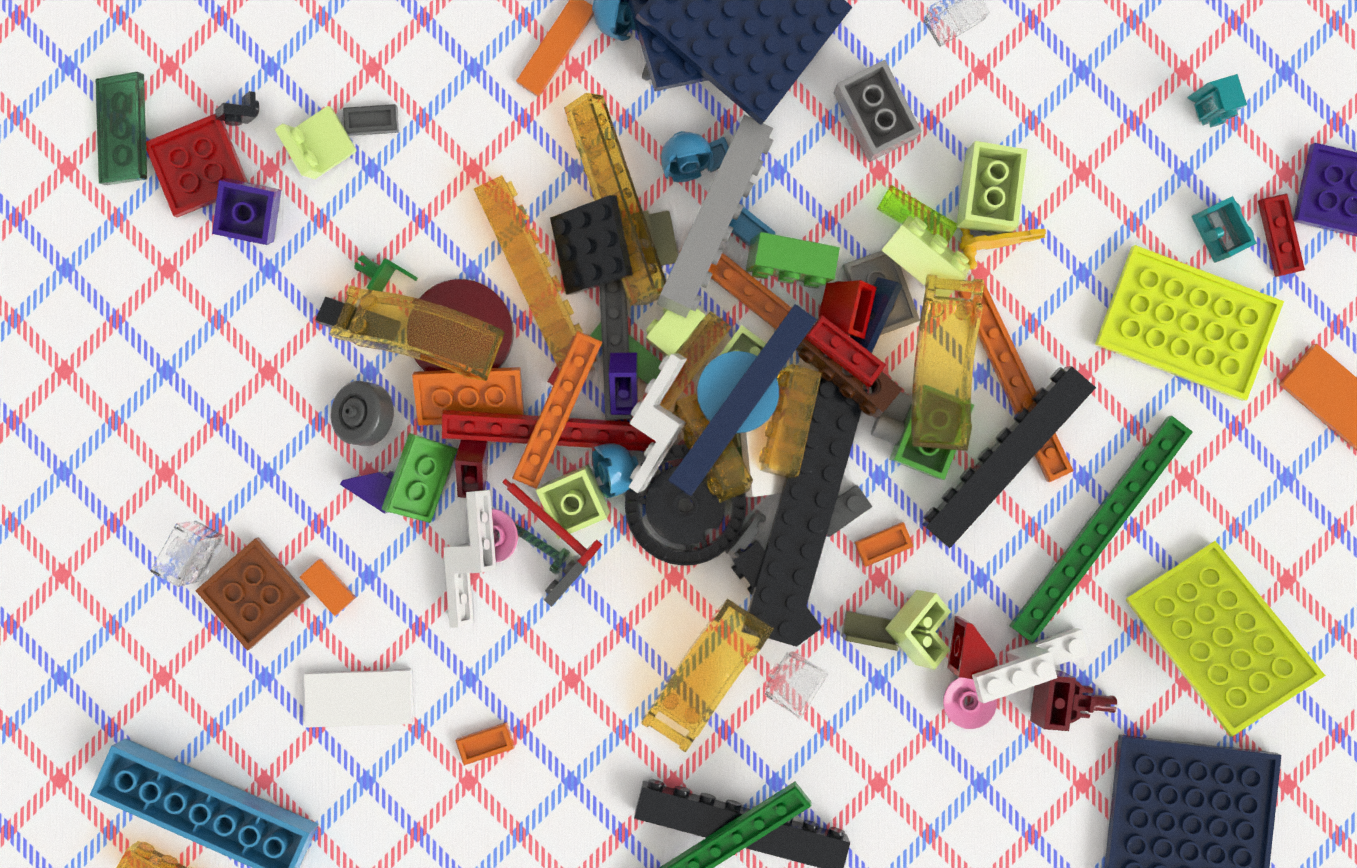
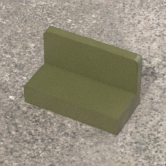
(662, 236)
(867, 630)

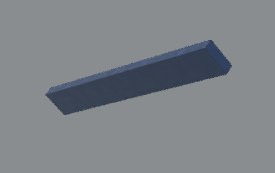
(742, 400)

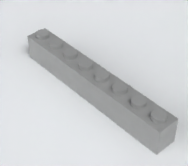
(714, 217)

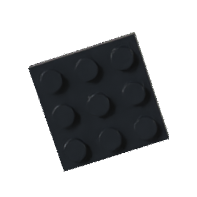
(591, 245)

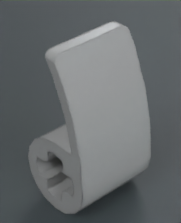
(890, 423)

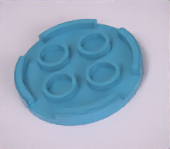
(721, 378)

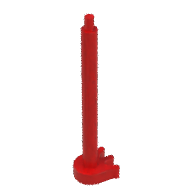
(585, 554)

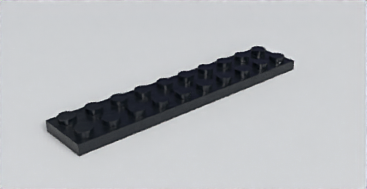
(805, 516)

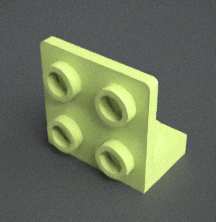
(317, 143)

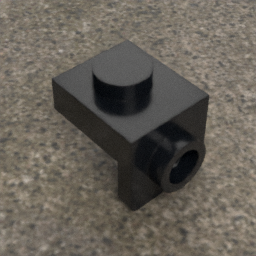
(238, 114)

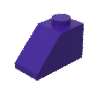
(623, 382)
(370, 487)

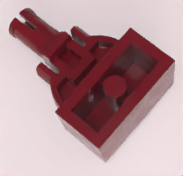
(1065, 701)

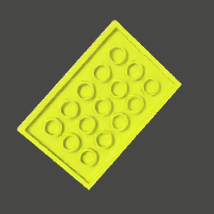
(1189, 323)
(1224, 638)

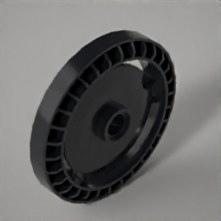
(680, 525)

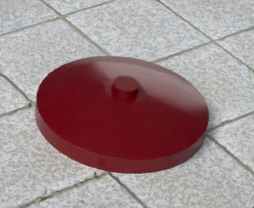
(476, 301)

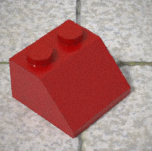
(969, 651)

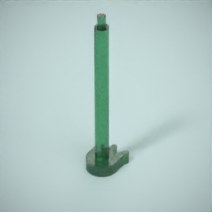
(560, 557)

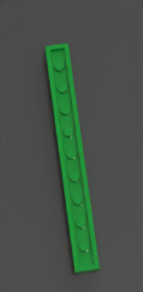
(1100, 528)

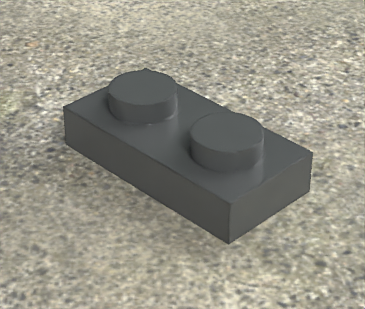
(847, 508)
(556, 589)

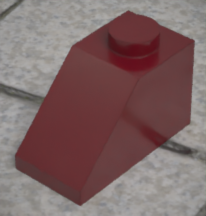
(471, 466)

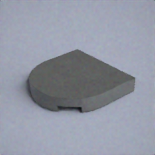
(746, 534)

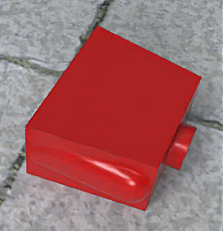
(848, 306)

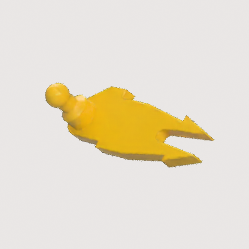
(970, 244)

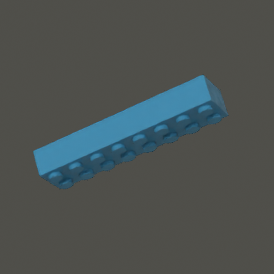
(202, 808)

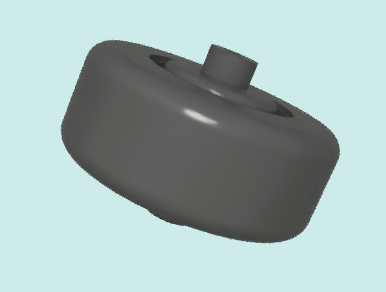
(362, 413)

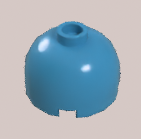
(613, 18)
(686, 156)
(614, 467)

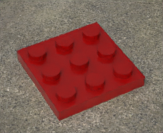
(193, 162)

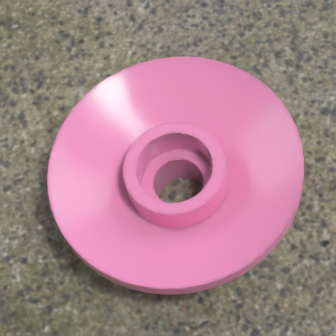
(508, 535)
(971, 715)

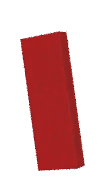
(1281, 235)
(845, 351)

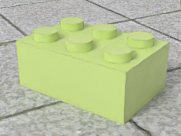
(991, 188)
(925, 254)

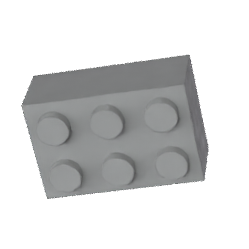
(877, 110)

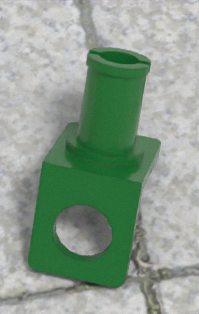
(379, 273)

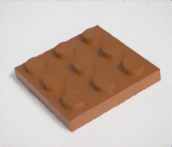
(252, 593)

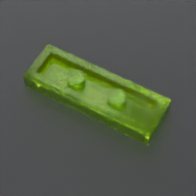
(901, 205)

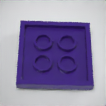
(1329, 190)

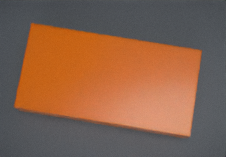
(883, 544)
(327, 587)
(485, 743)

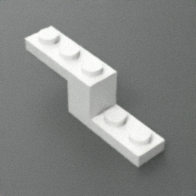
(656, 421)
(469, 558)
(1030, 665)

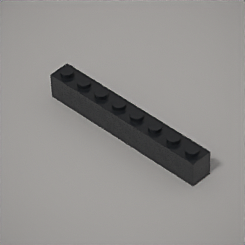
(1008, 455)
(704, 815)

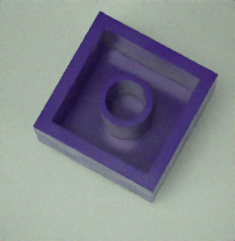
(246, 211)

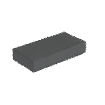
(371, 120)

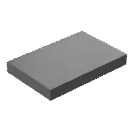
(882, 266)

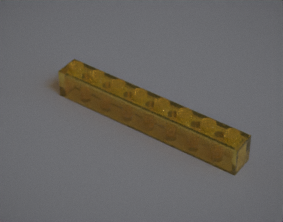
(608, 176)
(529, 266)

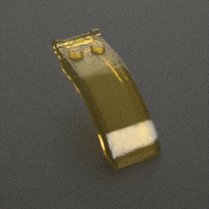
(419, 331)
(945, 365)
(707, 672)

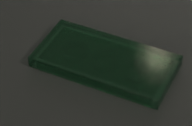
(121, 128)

